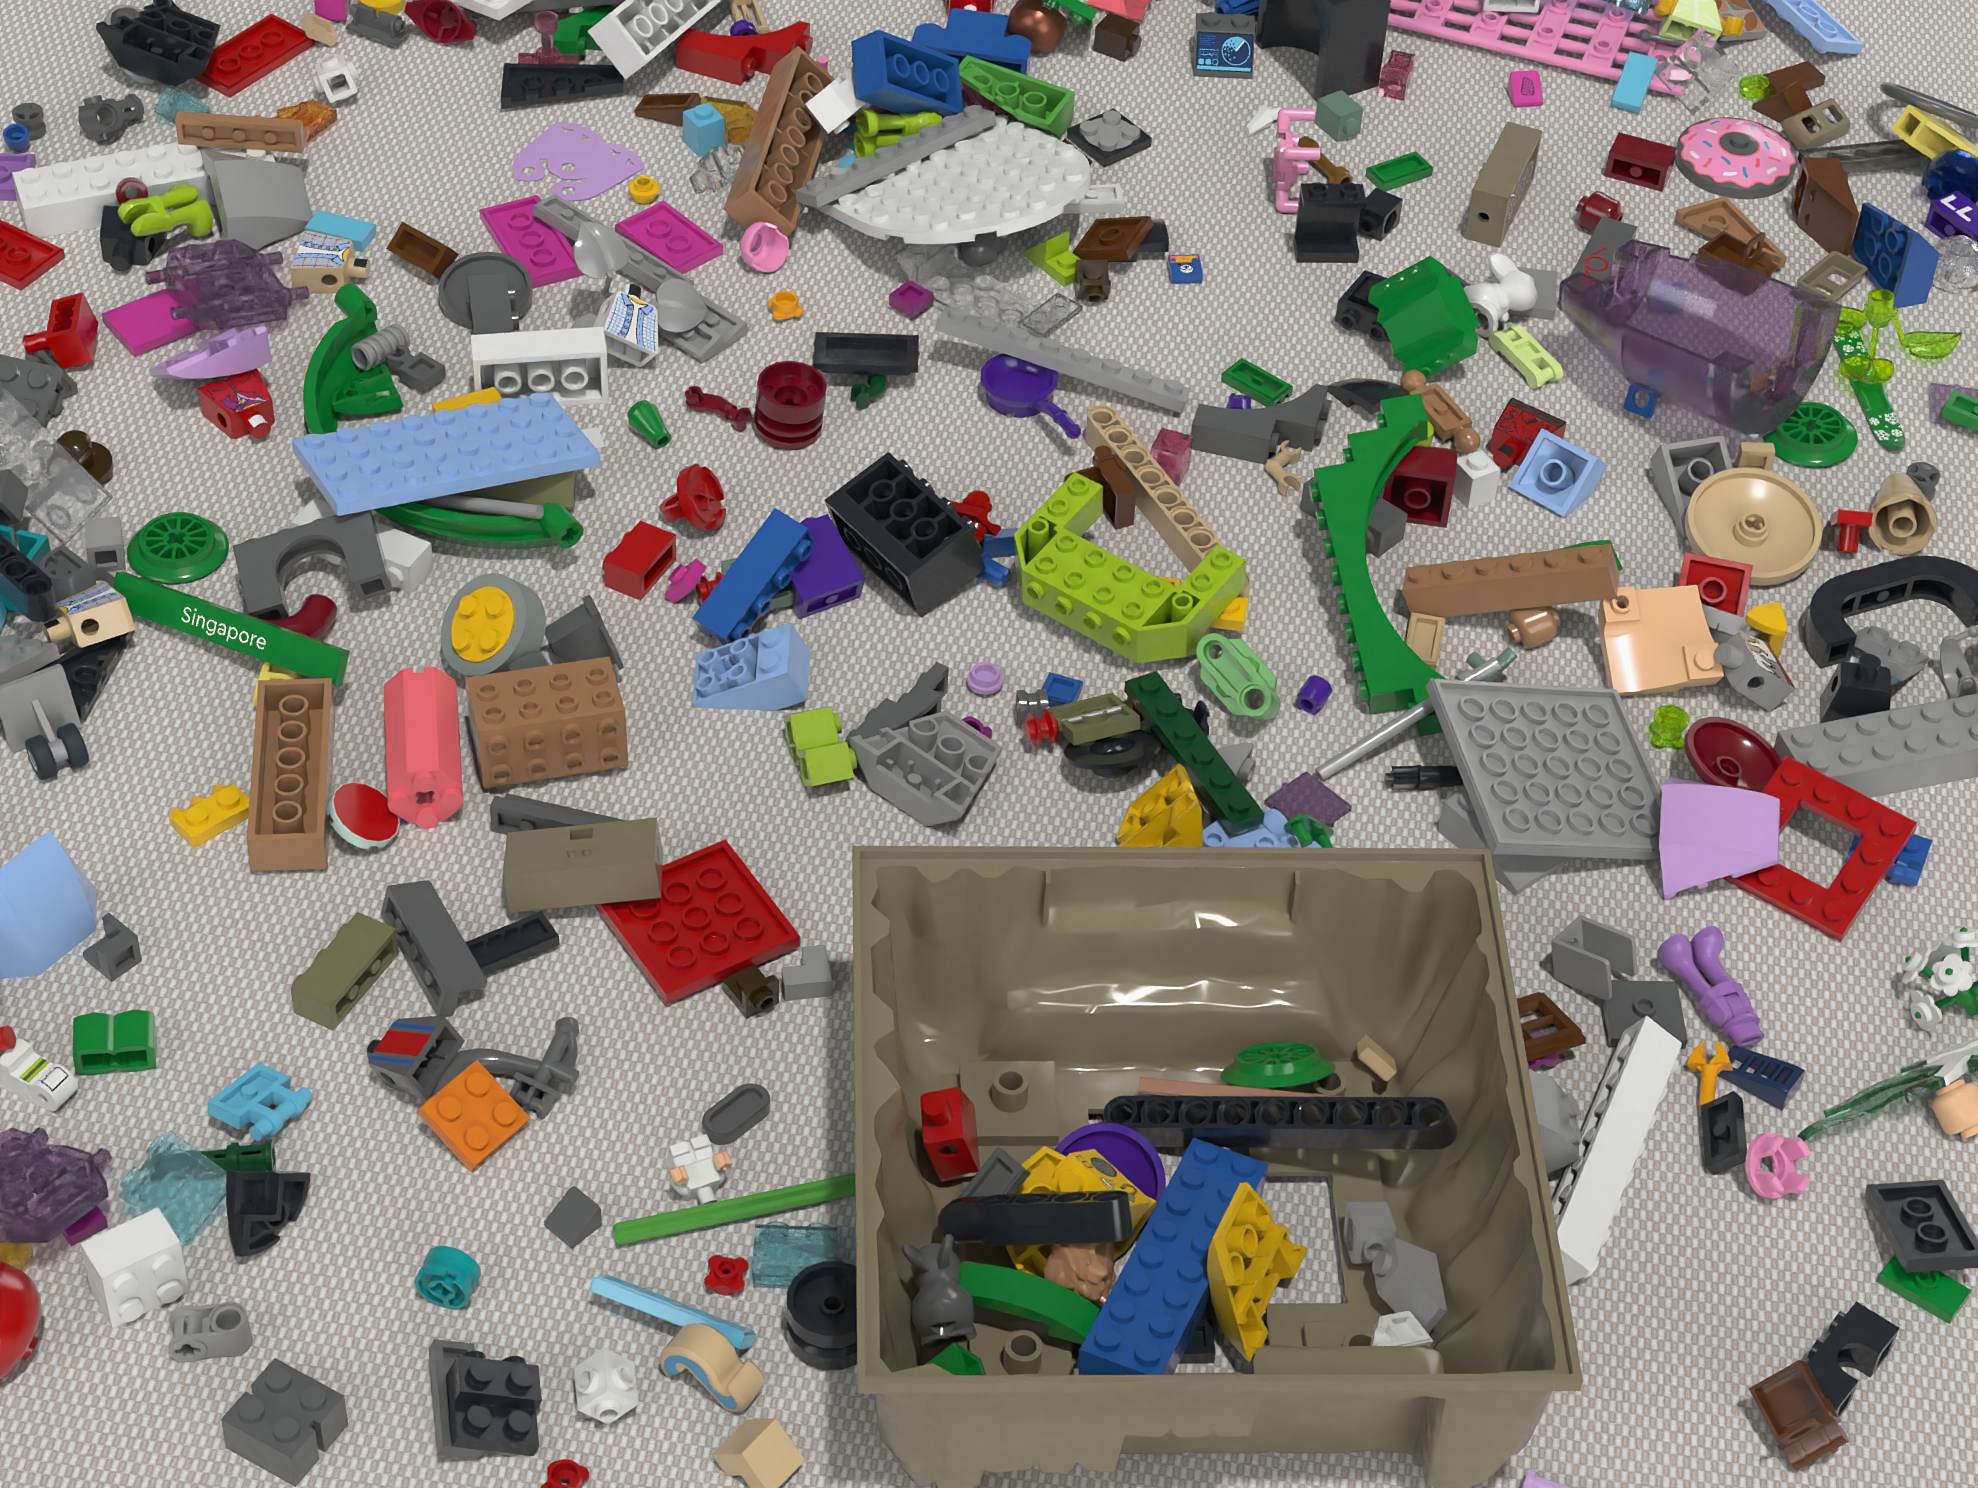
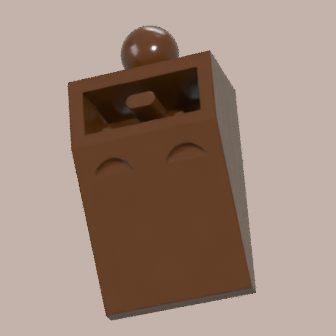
(1825, 204)

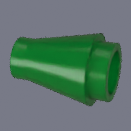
(648, 422)

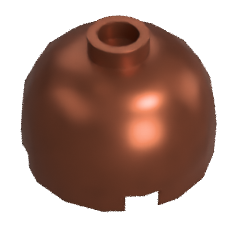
(1037, 23)

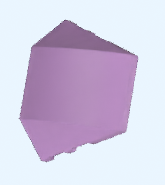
(219, 356)
(1714, 833)

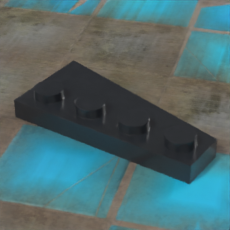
(556, 82)

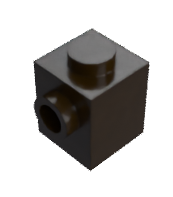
(1117, 37)

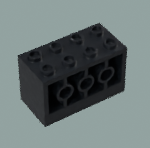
(906, 533)

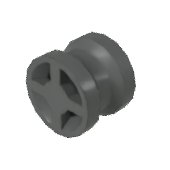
(31, 117)
(1925, 477)
(1030, 702)

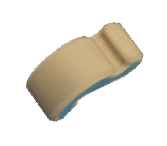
(714, 1364)

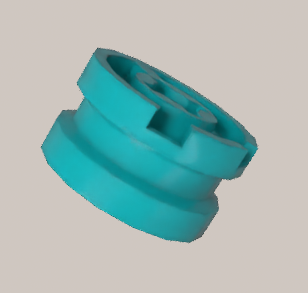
(447, 1277)

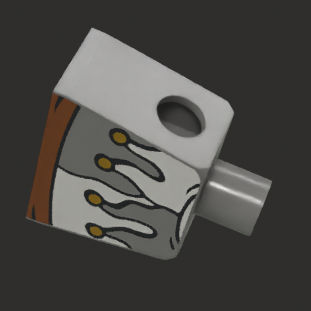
(1747, 661)

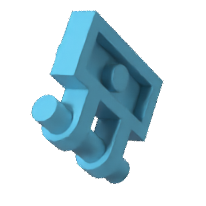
(250, 1097)

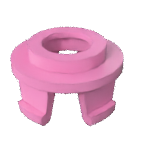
(1783, 1156)

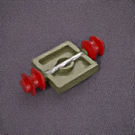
(1084, 721)

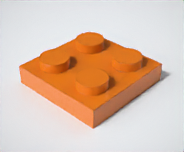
(473, 1115)

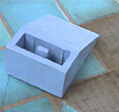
(754, 672)

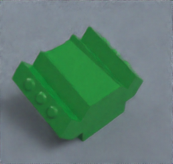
(1426, 317)

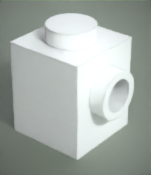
(1476, 479)

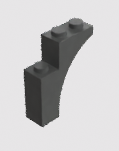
(1259, 431)

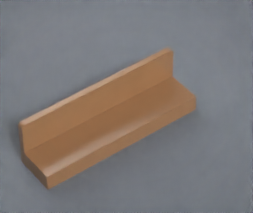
(241, 132)

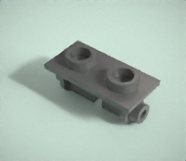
(384, 28)

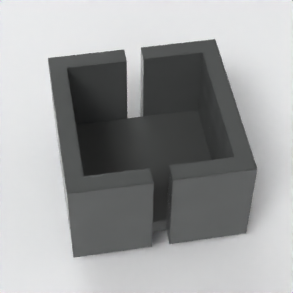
(277, 1422)

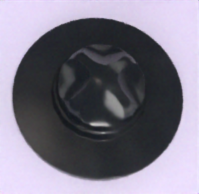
(1114, 756)

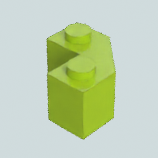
(815, 743)

